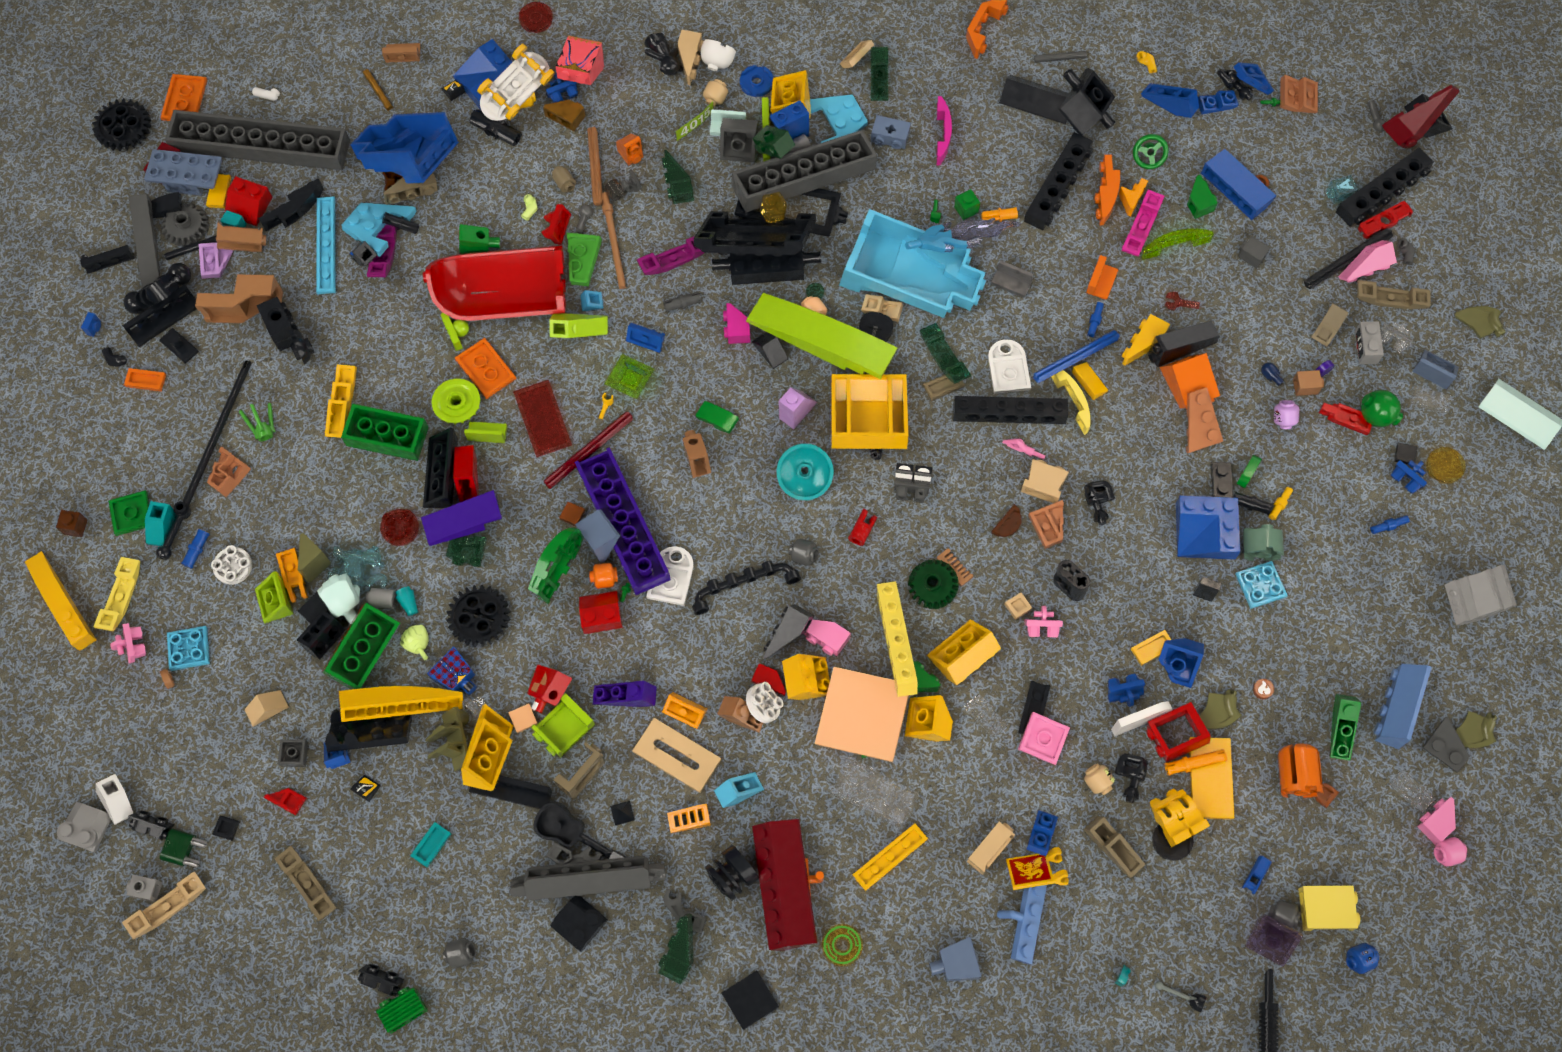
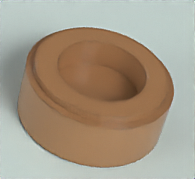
(167, 678)

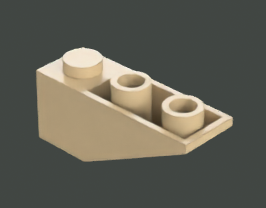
(689, 48)

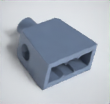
(957, 962)

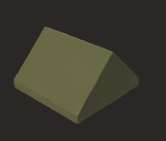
(311, 559)

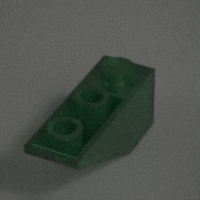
(879, 73)
(679, 181)
(680, 955)

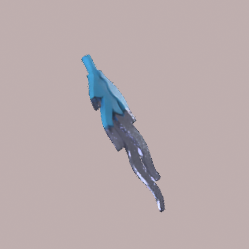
(958, 237)

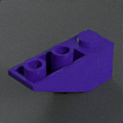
(625, 694)

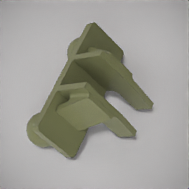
(452, 729)

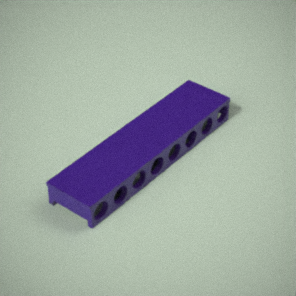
(635, 545)

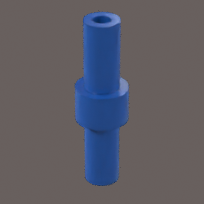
(1095, 319)
(1389, 524)

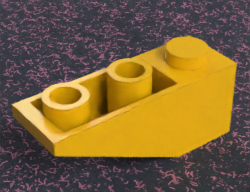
(1142, 342)

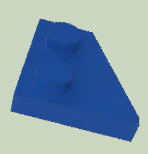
(1253, 76)

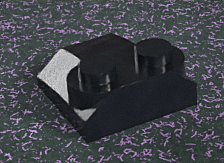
(578, 922)

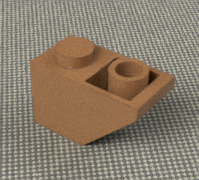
(737, 712)

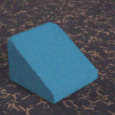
(591, 300)

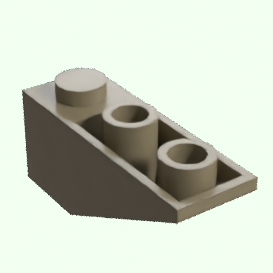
(403, 191)

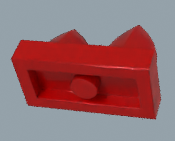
(558, 224)

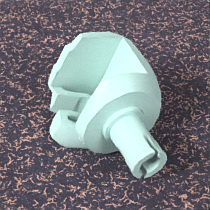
(340, 596)

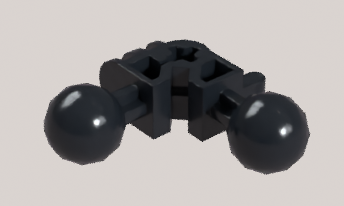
(161, 288)

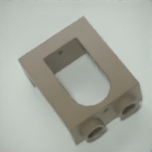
(583, 775)

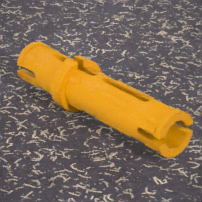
(1187, 764)

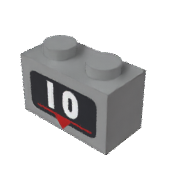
(1369, 342)

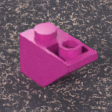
(737, 328)

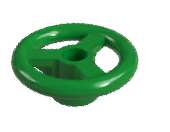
(1149, 145)

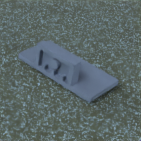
(183, 171)

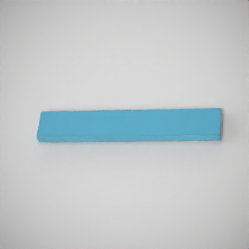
(326, 246)

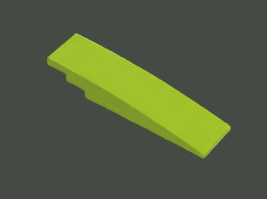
(822, 336)

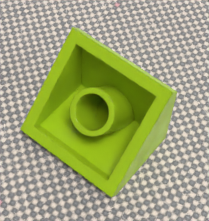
(273, 598)

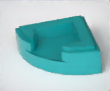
(1123, 976)

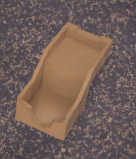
(241, 305)

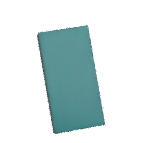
(430, 844)

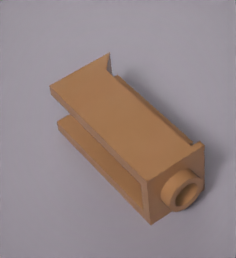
(240, 238)

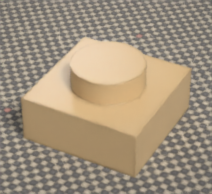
(1018, 606)

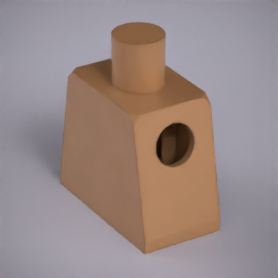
(694, 450)

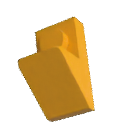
(1131, 197)

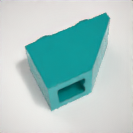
(158, 523)

